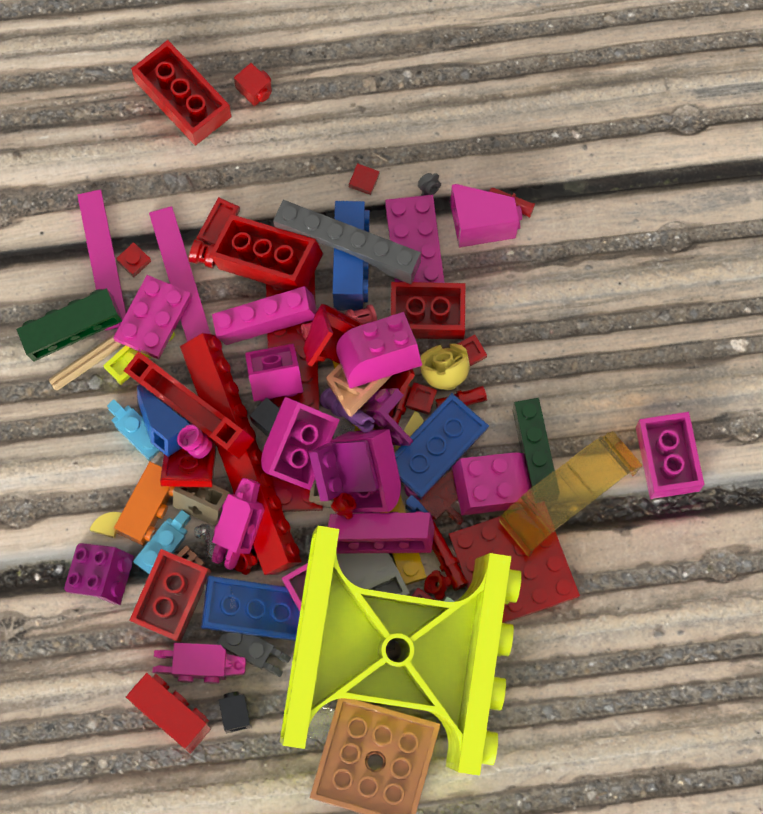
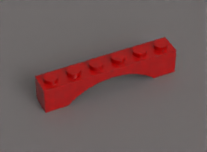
(189, 405)

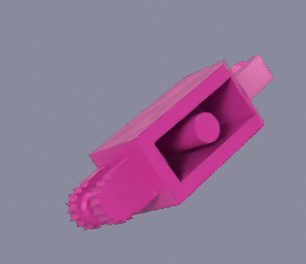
(237, 524)
(200, 662)

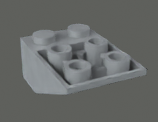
(372, 572)

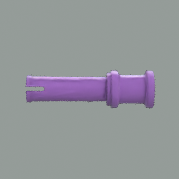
(359, 419)

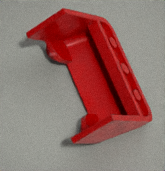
(323, 338)

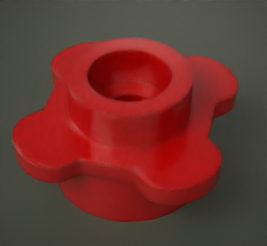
(344, 505)
(245, 565)
(431, 581)

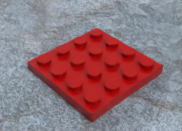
(544, 574)

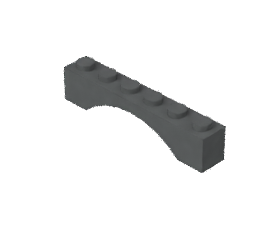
(382, 253)

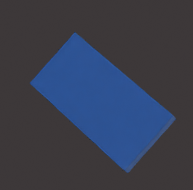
(438, 445)
(259, 609)

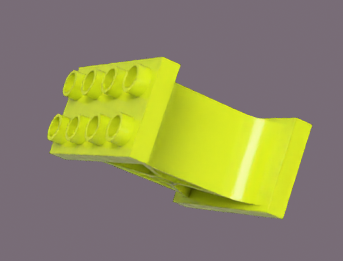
(443, 659)

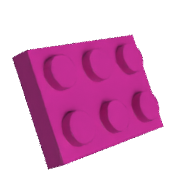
(152, 317)

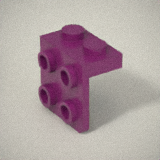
(378, 408)
(99, 572)

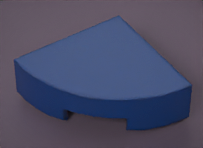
(414, 505)

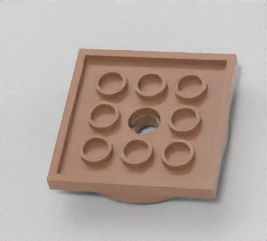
(370, 730)

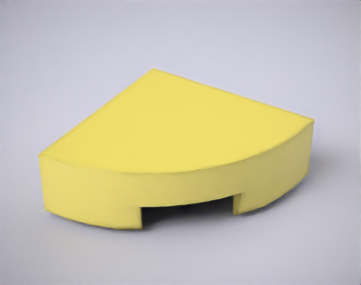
(105, 524)

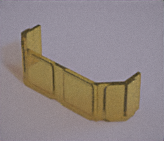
(568, 490)

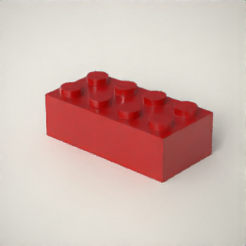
(181, 92)
(266, 253)

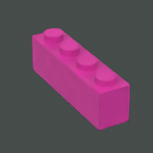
(264, 316)
(384, 532)

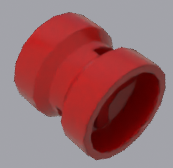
(200, 253)

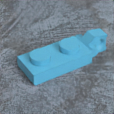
(132, 427)
(167, 537)

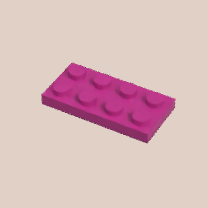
(415, 226)

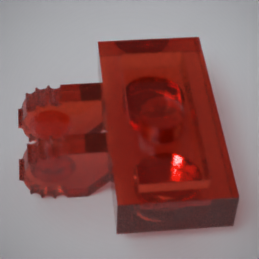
(441, 499)

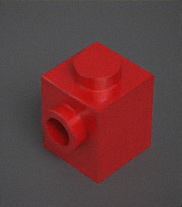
(253, 84)

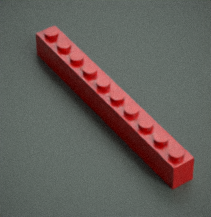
(216, 387)

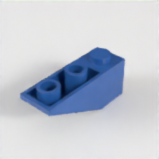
(160, 421)

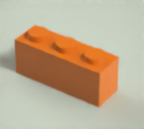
(144, 507)

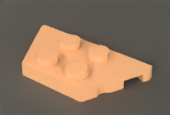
(352, 398)

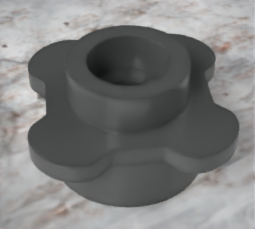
(429, 184)

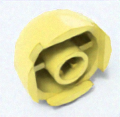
(445, 367)

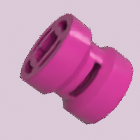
(194, 441)

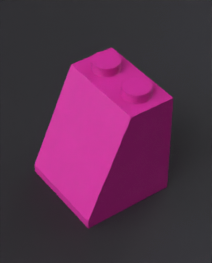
(483, 216)

